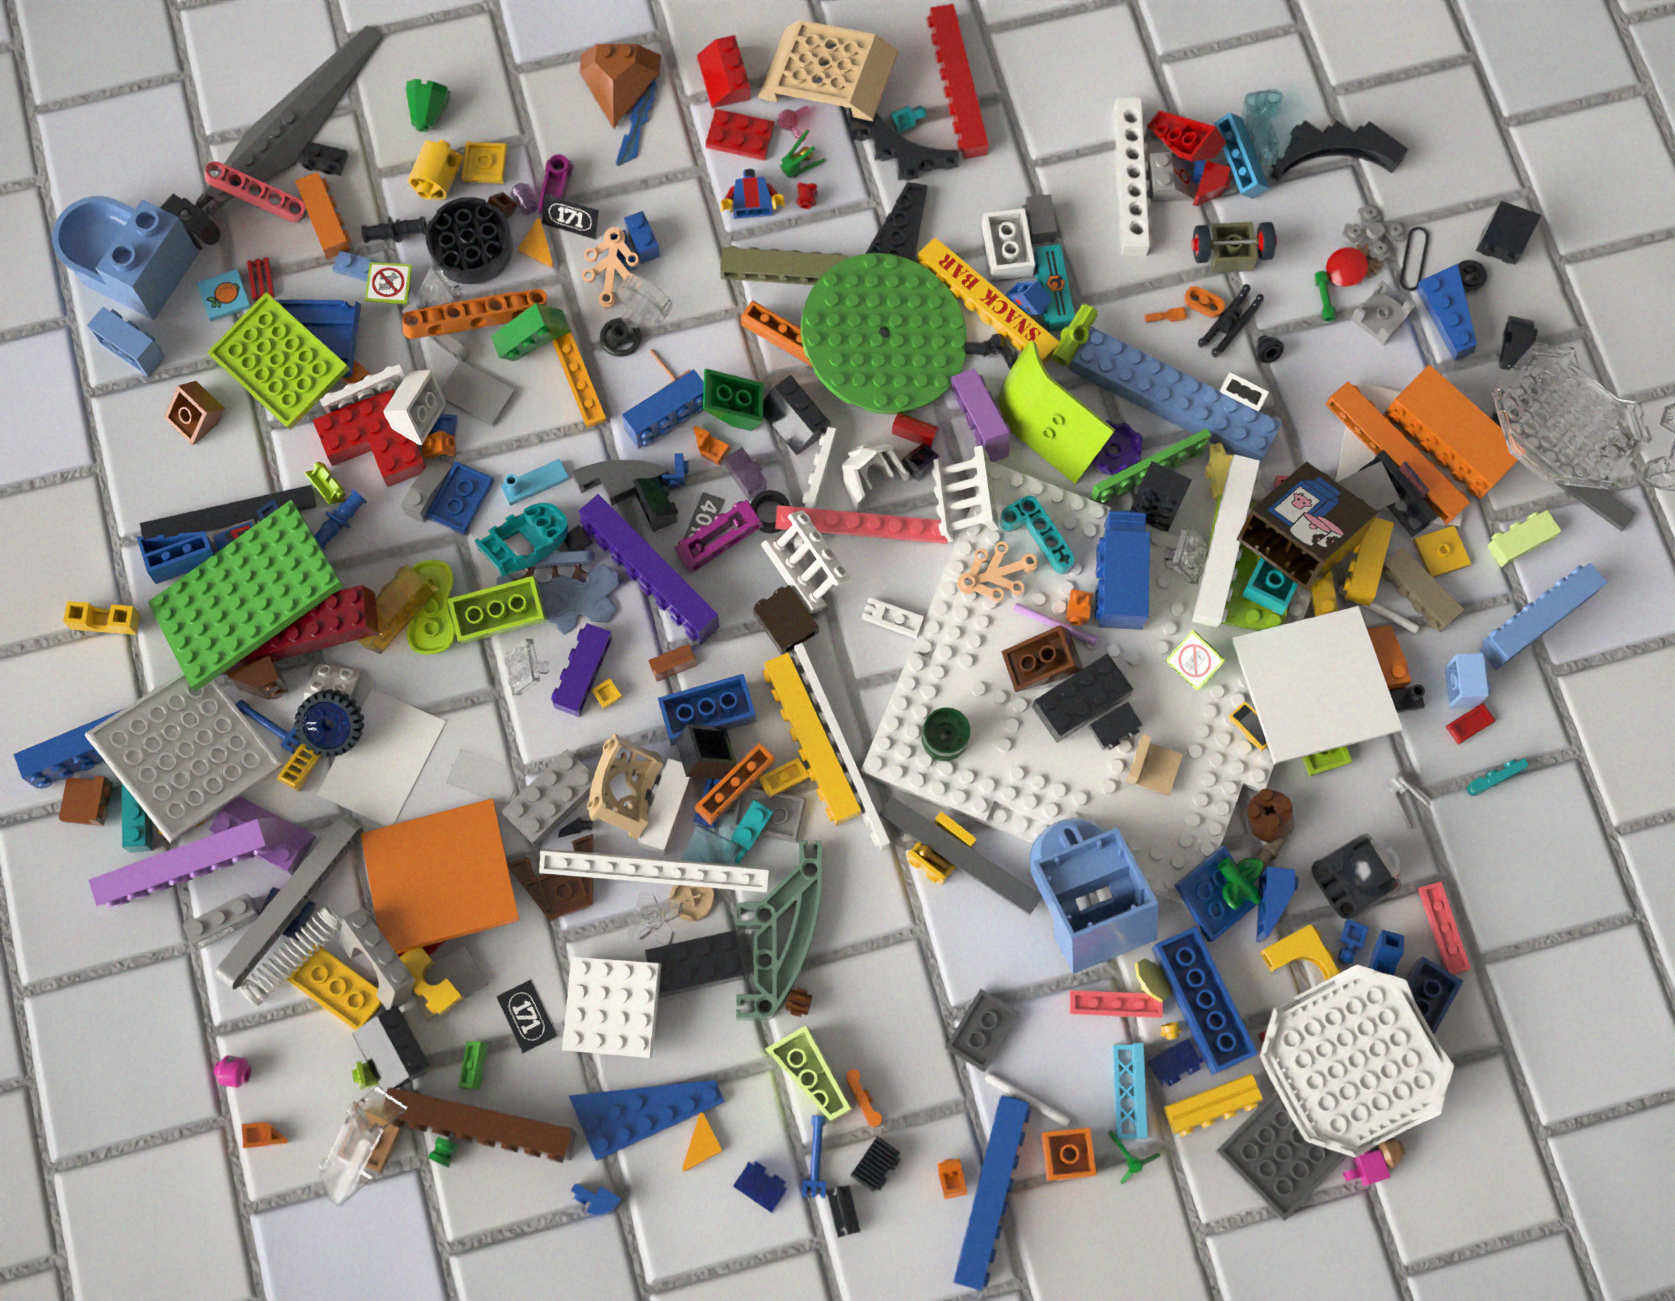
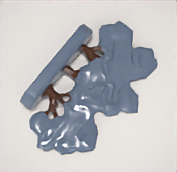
(569, 597)

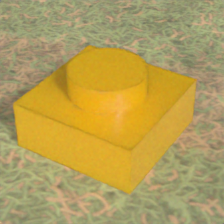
(606, 693)

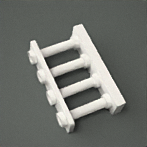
(985, 498)
(792, 572)

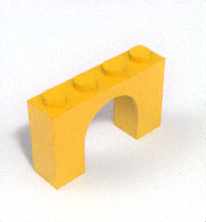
(1301, 945)

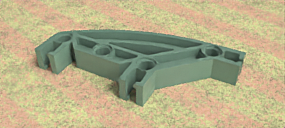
(780, 976)

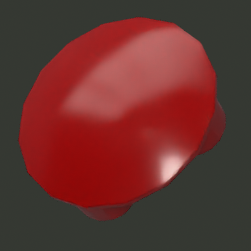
(1347, 267)

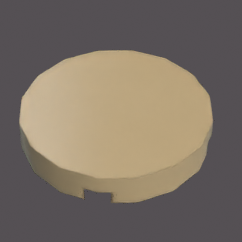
(697, 901)

